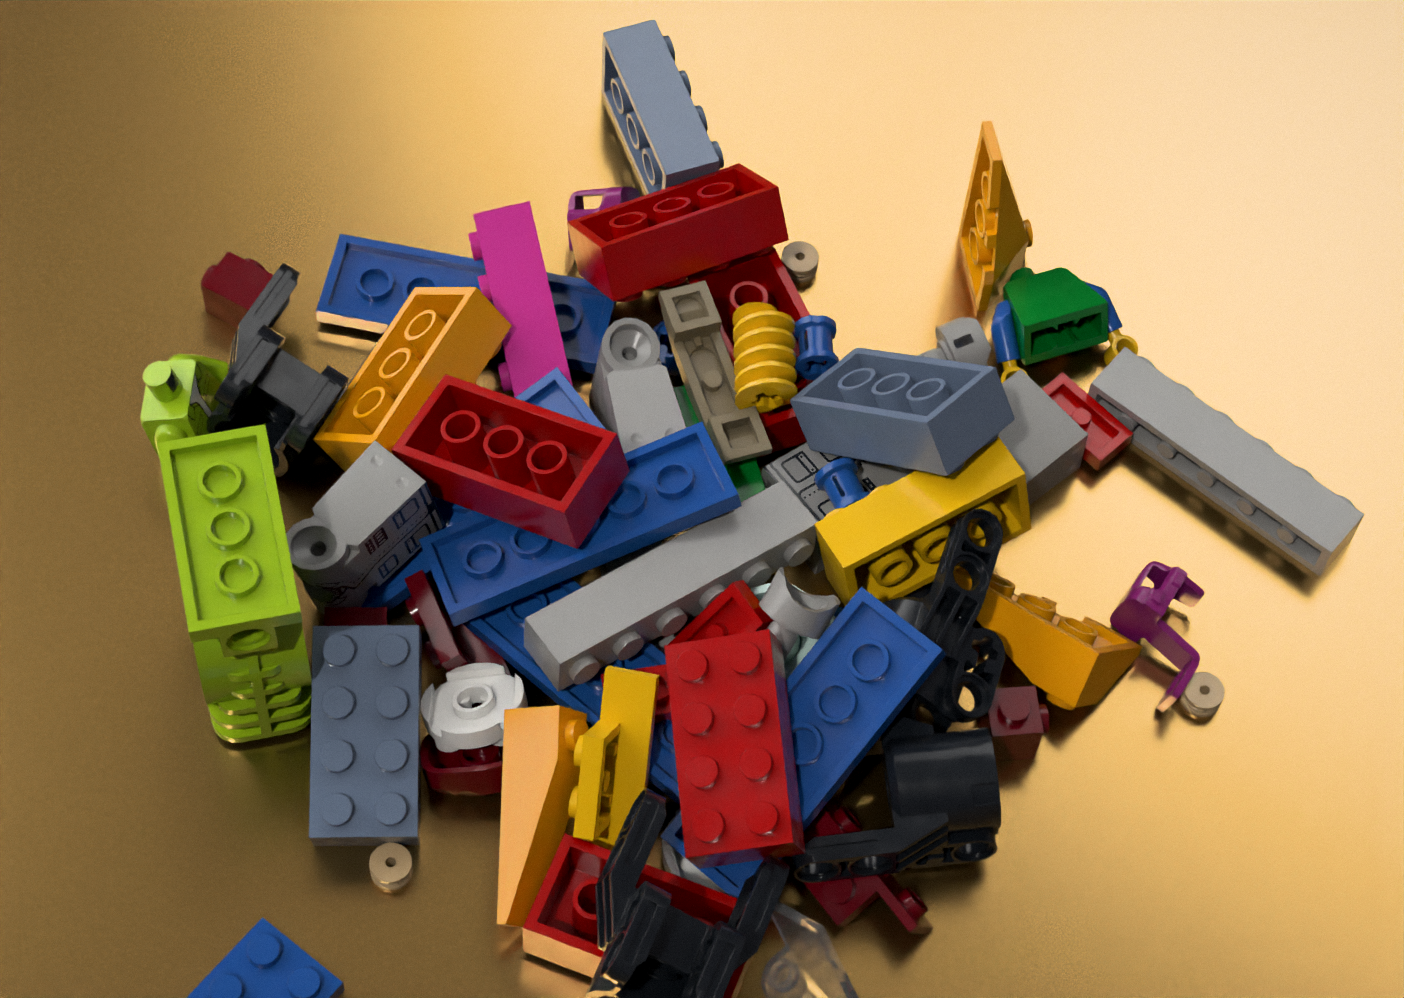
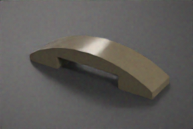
(709, 373)

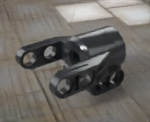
(270, 384)
(946, 617)
(939, 804)
(658, 948)

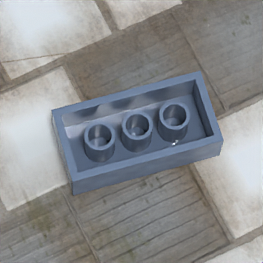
(655, 108)
(903, 410)
(365, 735)

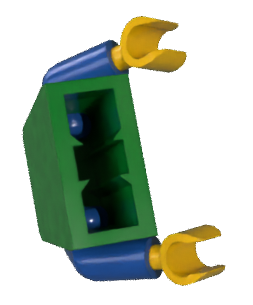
(1051, 317)

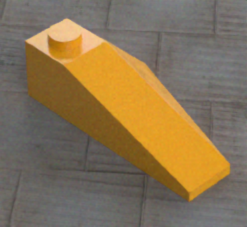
(991, 222)
(1055, 652)
(534, 801)

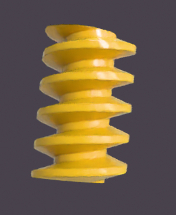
(763, 357)

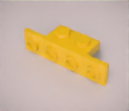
(614, 756)

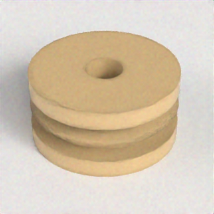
(800, 260)
(1203, 694)
(391, 855)

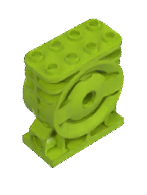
(238, 583)

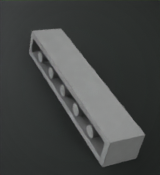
(1227, 462)
(668, 586)

